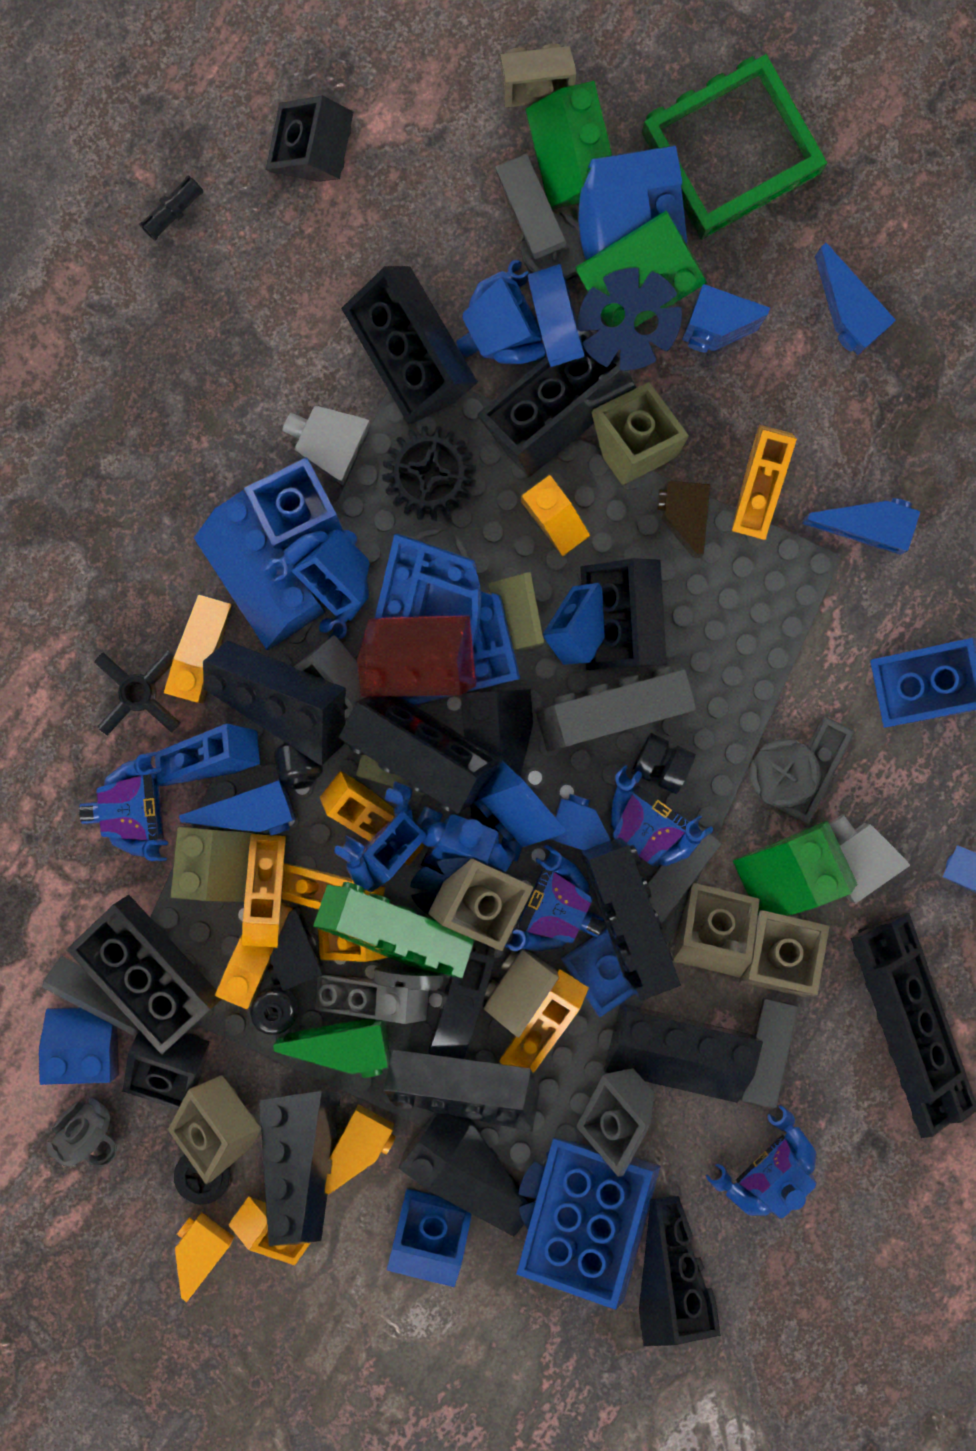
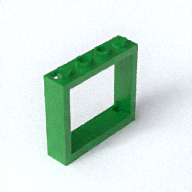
(811, 167)

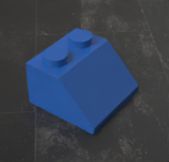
(721, 319)
(292, 504)
(517, 809)
(77, 1048)
(429, 1238)

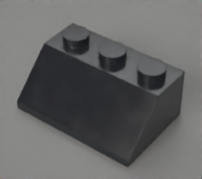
(631, 613)

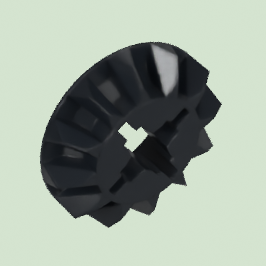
(190, 1187)

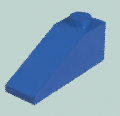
(853, 308)
(876, 524)
(208, 755)
(251, 811)

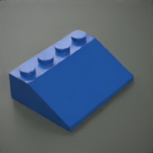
(587, 1223)

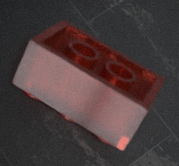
(417, 656)

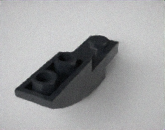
(462, 1004)

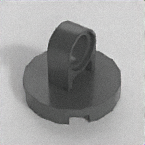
(79, 1134)

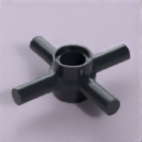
(126, 682)

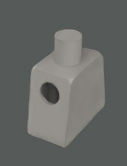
(328, 440)
(868, 856)

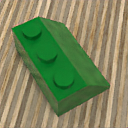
(566, 136)
(651, 247)

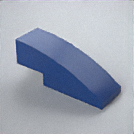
(556, 315)

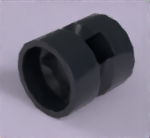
(664, 763)

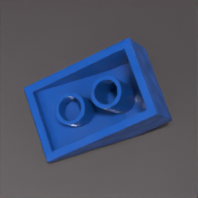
(926, 682)

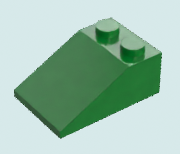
(797, 872)
(346, 1046)

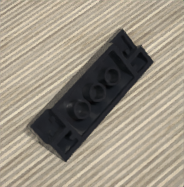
(914, 1024)

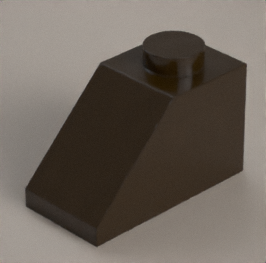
(685, 513)

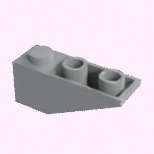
(368, 1000)

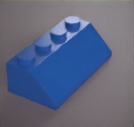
(236, 550)

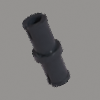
(171, 207)

